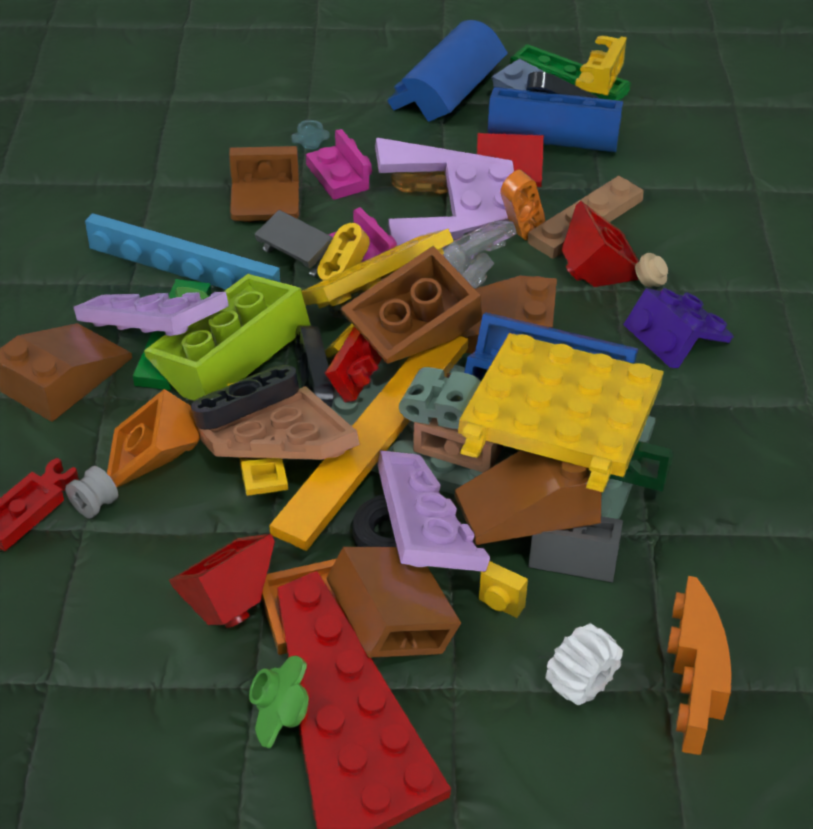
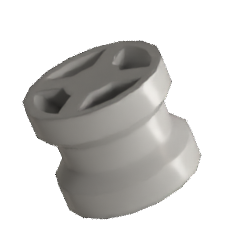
(92, 492)

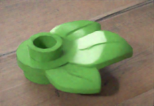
(279, 699)

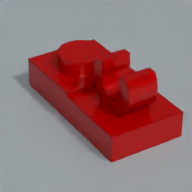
(353, 366)

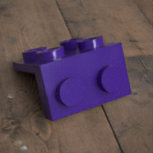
(673, 323)

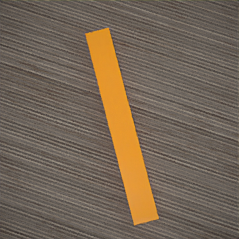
(377, 429)

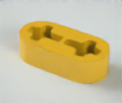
(344, 251)

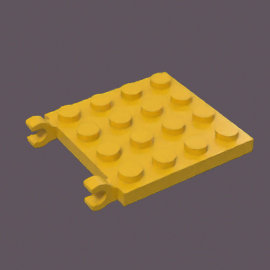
(562, 406)

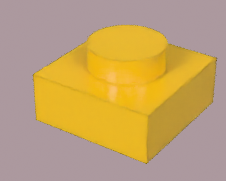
(503, 589)

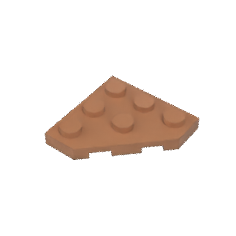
(288, 430)

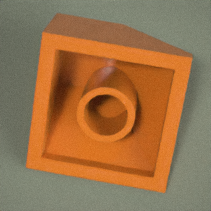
(151, 438)

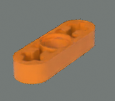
(522, 202)

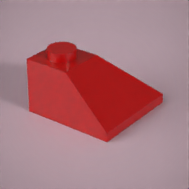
(597, 250)
(227, 581)

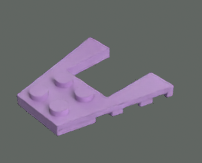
(471, 181)

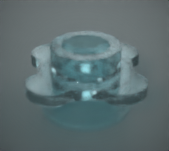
(310, 134)

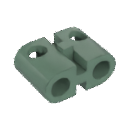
(438, 397)

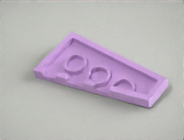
(150, 312)
(423, 518)

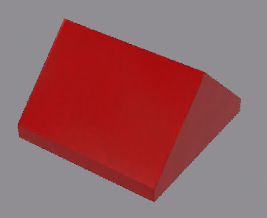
(523, 150)

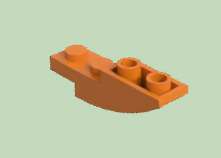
(702, 660)

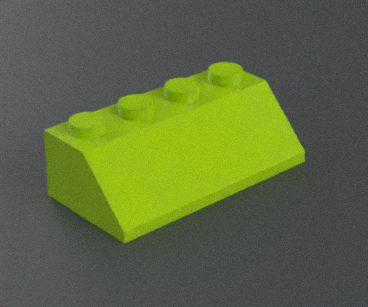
(233, 340)

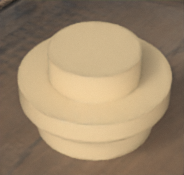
(652, 270)

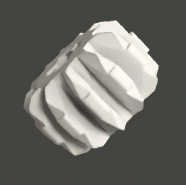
(584, 664)

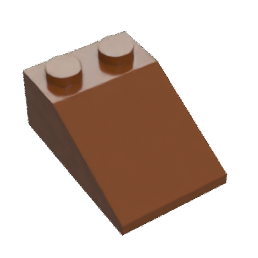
(516, 298)
(415, 307)
(57, 367)
(528, 498)

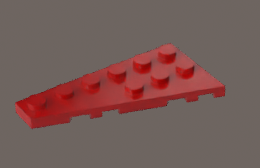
(355, 738)

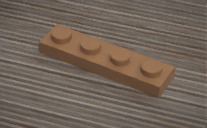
(608, 201)

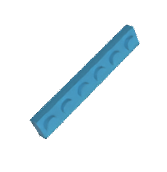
(172, 253)

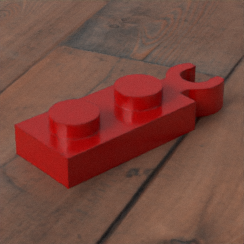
(32, 501)

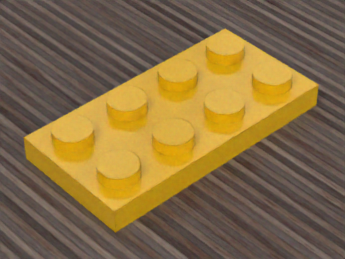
(370, 272)

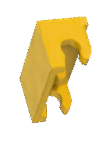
(603, 67)

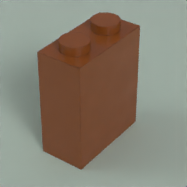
(392, 604)

